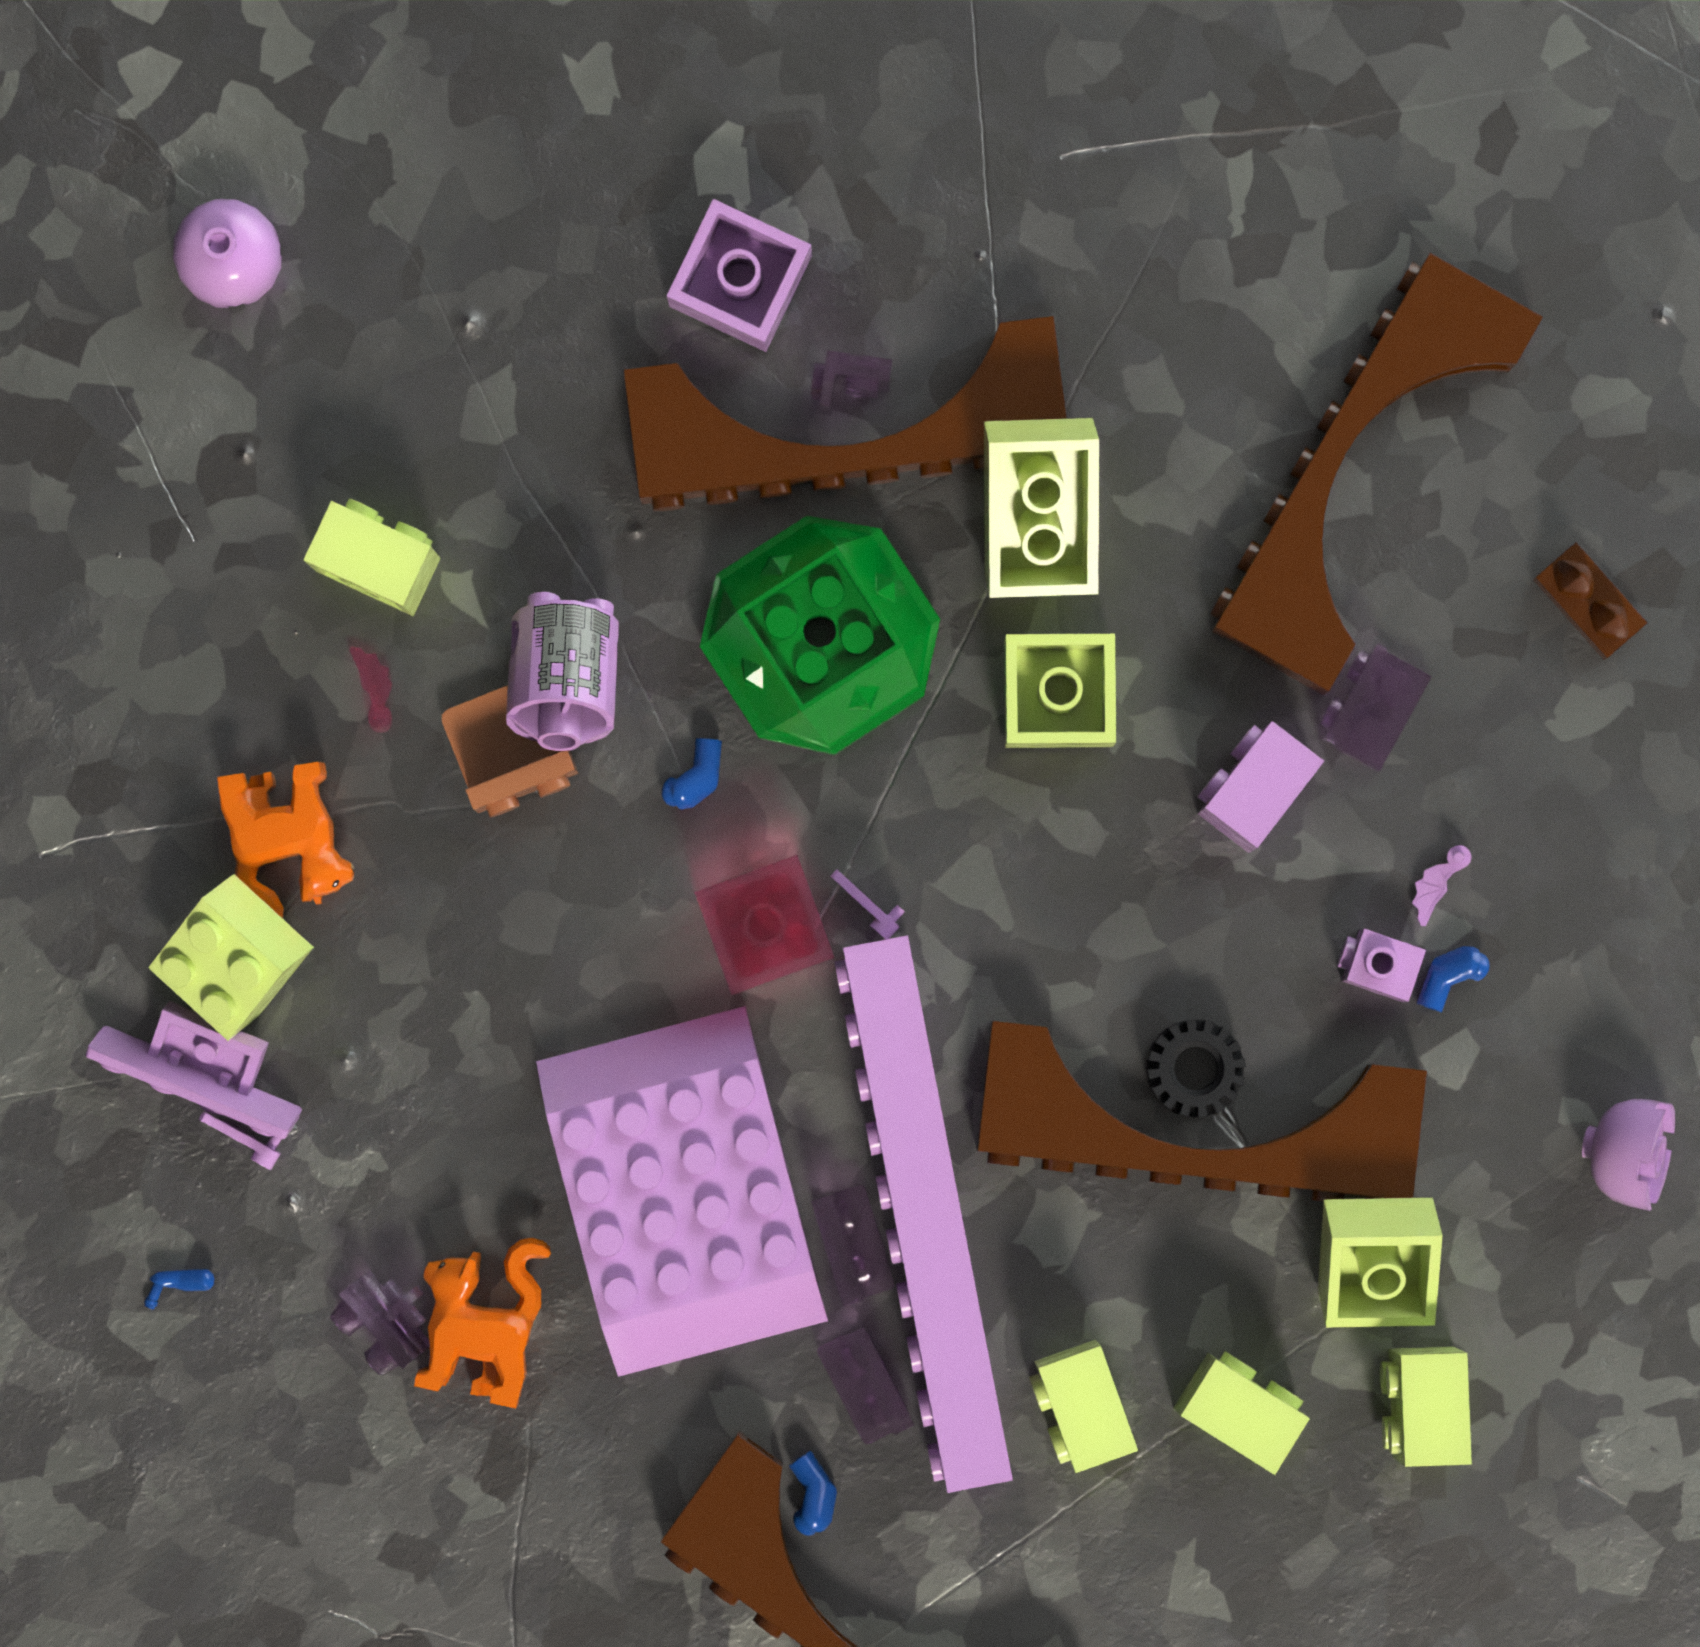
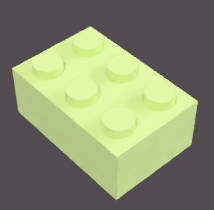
(1041, 507)

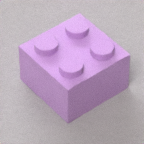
(739, 275)
(1259, 786)

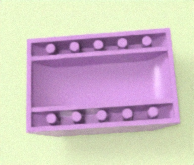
(680, 1191)

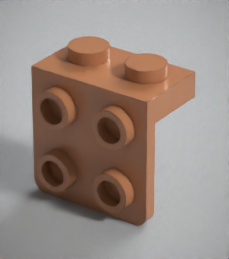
(497, 760)

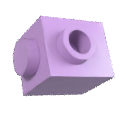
(1381, 964)

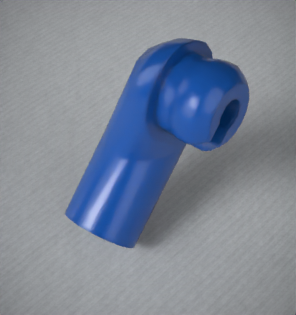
(698, 781)
(1448, 970)
(818, 1498)

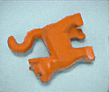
(270, 833)
(481, 1332)

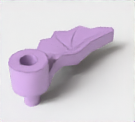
(1434, 882)
(883, 923)
(264, 1154)

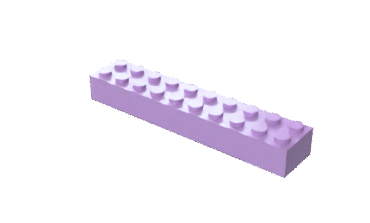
(926, 1213)

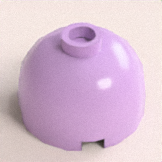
(227, 253)
(1631, 1151)

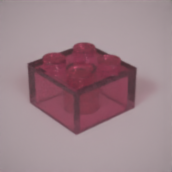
(764, 925)

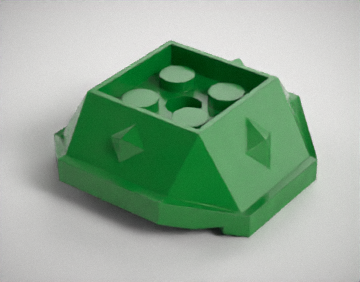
(830, 692)

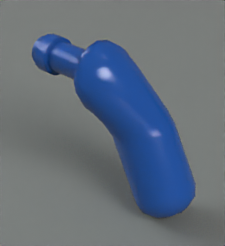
(179, 1279)

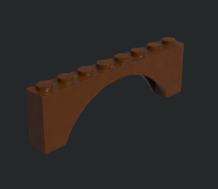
(1438, 331)
(697, 451)
(1356, 1147)
(738, 1541)

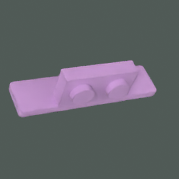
(201, 1066)

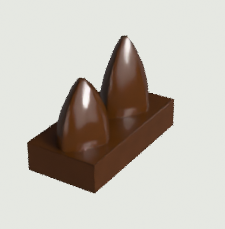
(1590, 601)

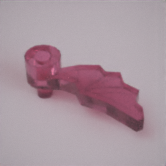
(376, 683)

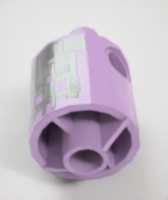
(562, 671)

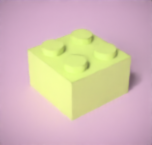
(372, 557)
(1059, 690)
(230, 957)
(1379, 1262)
(1084, 1405)
(1427, 1406)
(1241, 1412)

